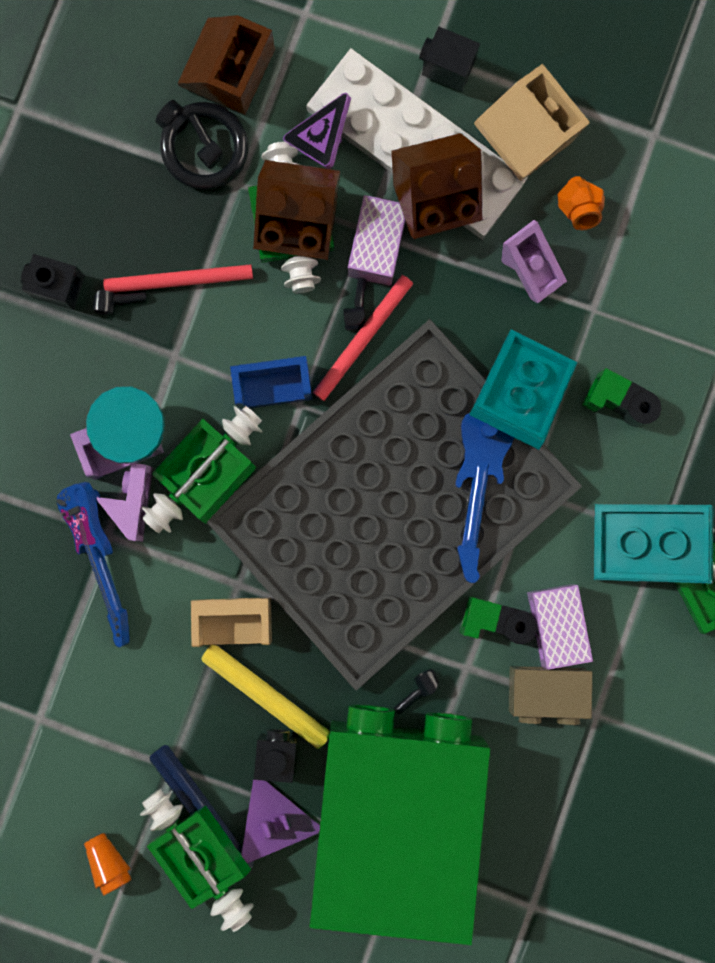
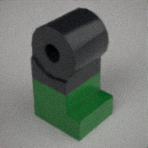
(623, 396)
(512, 623)

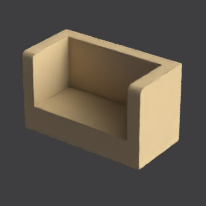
(231, 621)

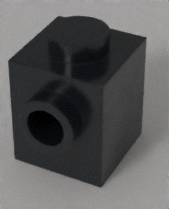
(449, 58)
(52, 281)
(276, 756)

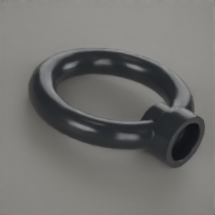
(175, 118)

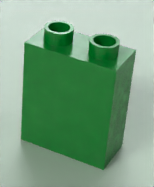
(401, 827)

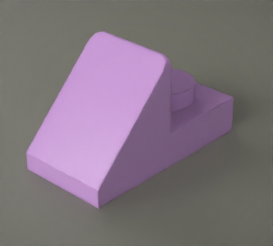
(533, 261)
(129, 513)

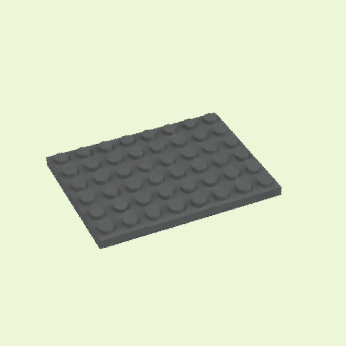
(365, 513)

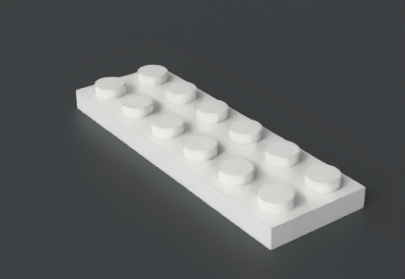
(391, 117)

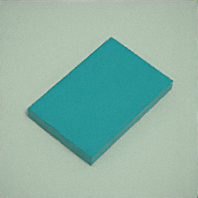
(524, 389)
(653, 543)

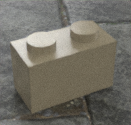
(550, 693)

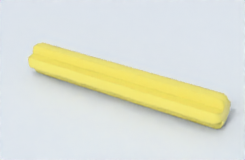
(266, 696)

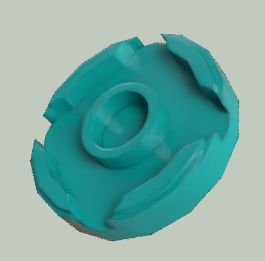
(125, 425)

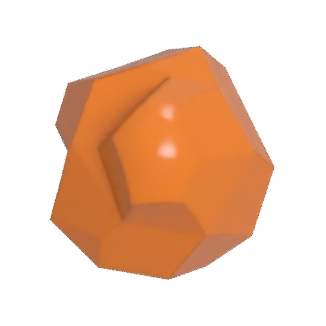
(582, 203)

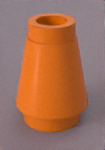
(106, 864)

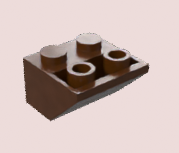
(229, 61)
(438, 184)
(295, 209)

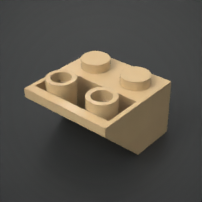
(531, 122)

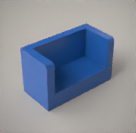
(271, 382)

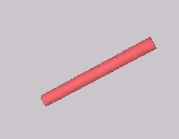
(178, 279)
(362, 338)

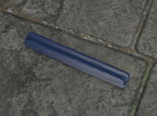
(185, 787)

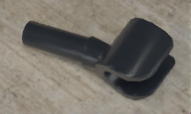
(211, 152)
(105, 300)
(355, 317)
(427, 685)

